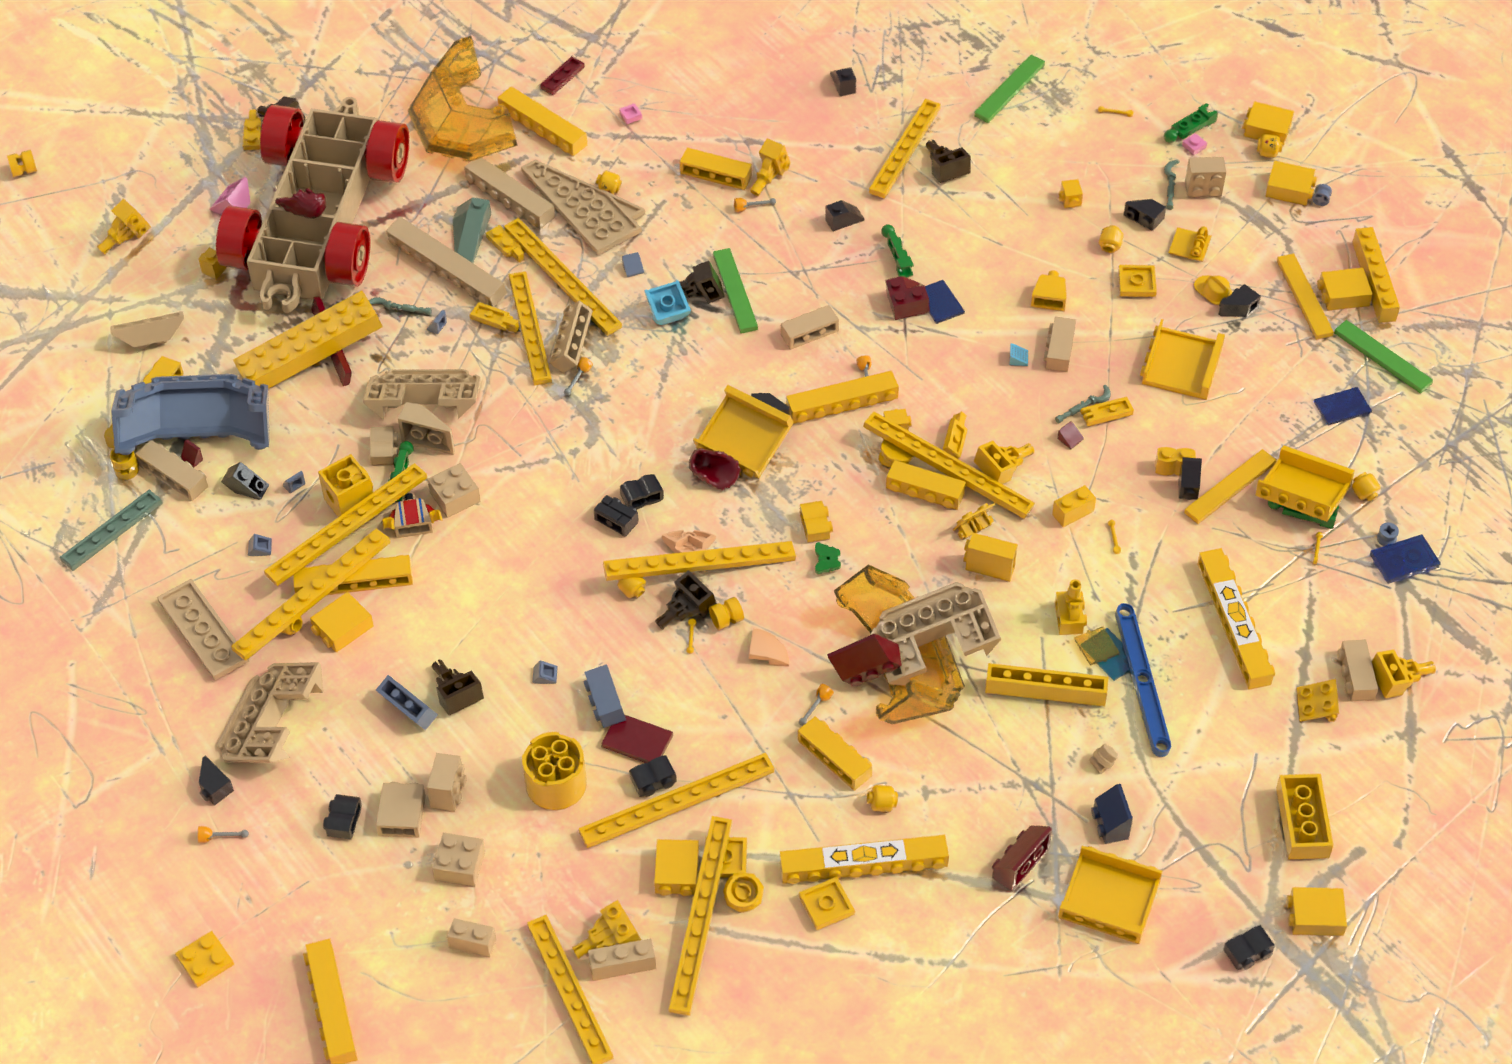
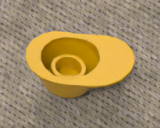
(1213, 288)

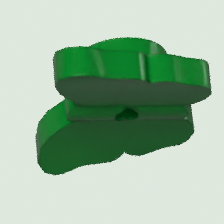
(827, 558)

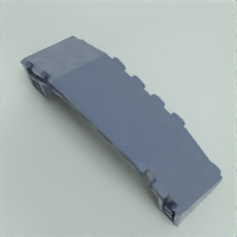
(191, 408)

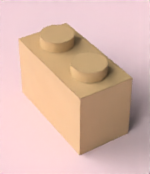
(471, 937)

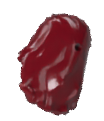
(304, 204)
(714, 468)

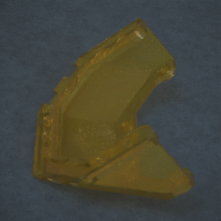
(446, 120)
(926, 694)

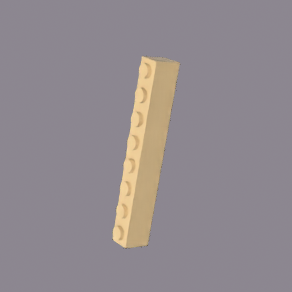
(446, 262)

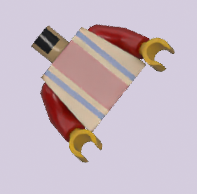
(411, 517)

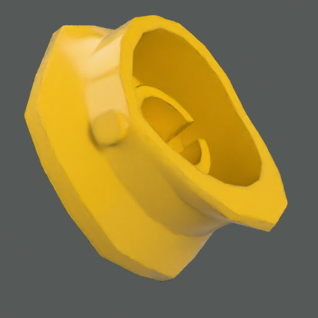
(890, 452)
(743, 892)

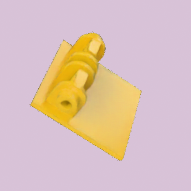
(1190, 243)
(974, 521)
(1318, 701)

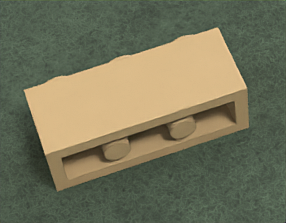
(809, 327)
(1060, 344)
(1357, 670)
(622, 959)

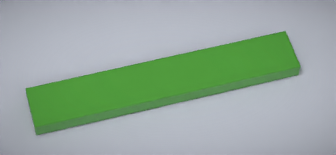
(1009, 88)
(735, 290)
(1383, 356)

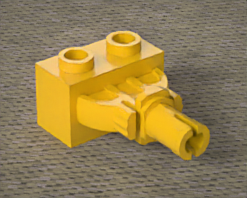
(774, 162)
(124, 227)
(1001, 462)
(1070, 608)
(1396, 673)
(609, 930)

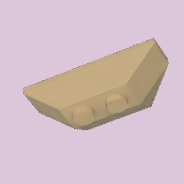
(148, 330)

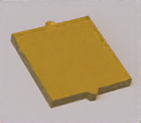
(1096, 645)

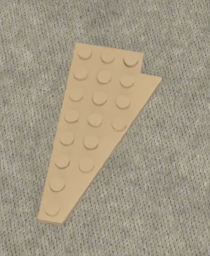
(593, 213)

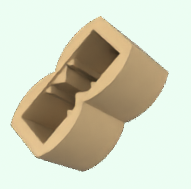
(382, 445)

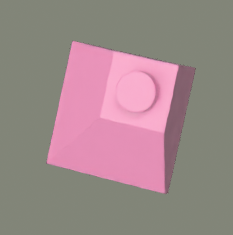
(234, 195)

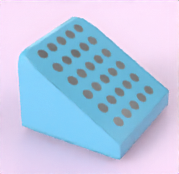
(1018, 355)

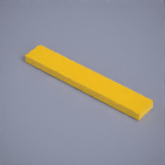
(1305, 296)
(1230, 486)

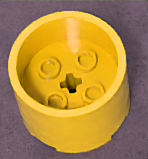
(554, 771)

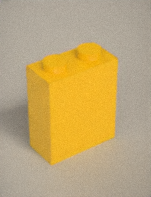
(1267, 120)
(1291, 183)
(1344, 289)
(990, 556)
(341, 622)
(676, 867)
(1317, 911)

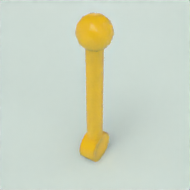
(1129, 113)
(1319, 535)
(1117, 549)
(691, 622)

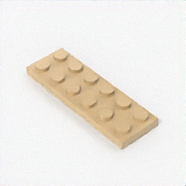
(201, 628)

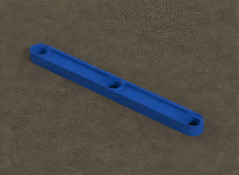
(1145, 691)

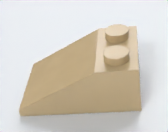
(424, 429)

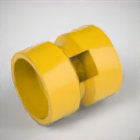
(28, 163)
(124, 465)
(728, 612)

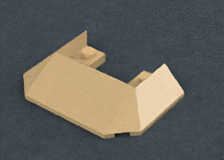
(422, 386)
(933, 617)
(252, 728)

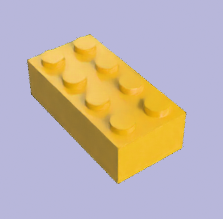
(1304, 816)

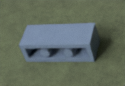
(603, 696)
(406, 702)

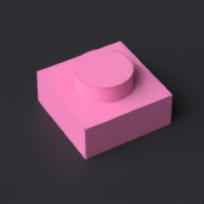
(630, 113)
(1194, 144)

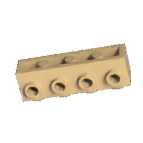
(571, 336)

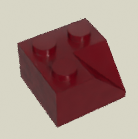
(906, 297)

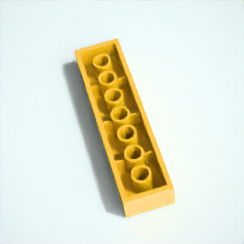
(309, 341)

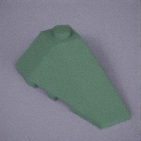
(469, 226)

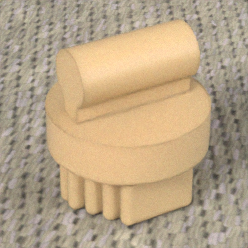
(1103, 758)

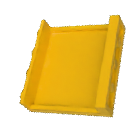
(1181, 362)
(745, 431)
(1306, 483)
(1110, 894)

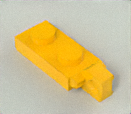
(252, 131)
(505, 243)
(494, 317)
(955, 435)

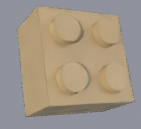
(1205, 176)
(454, 490)
(446, 782)
(458, 859)

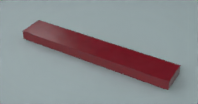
(338, 358)

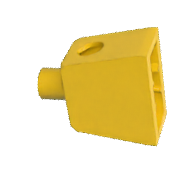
(1050, 292)

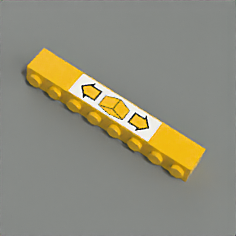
(1235, 618)
(864, 859)

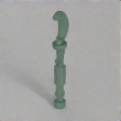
(1171, 177)
(405, 307)
(1091, 400)

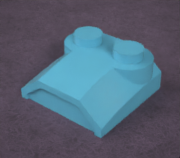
(667, 303)

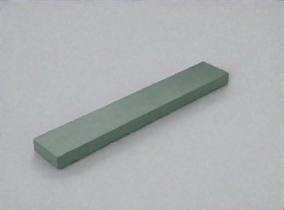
(111, 530)

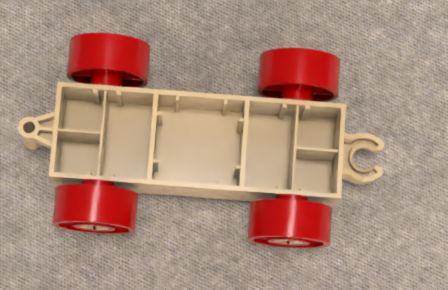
(330, 156)

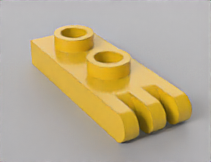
(1107, 411)

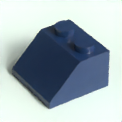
(1112, 815)

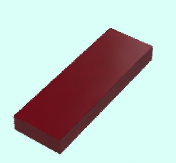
(562, 75)

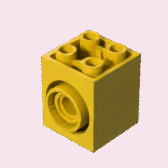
(344, 484)

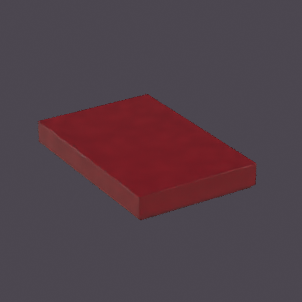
(637, 739)

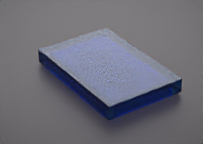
(1405, 558)

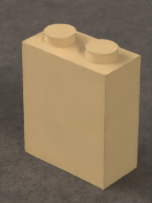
(401, 809)

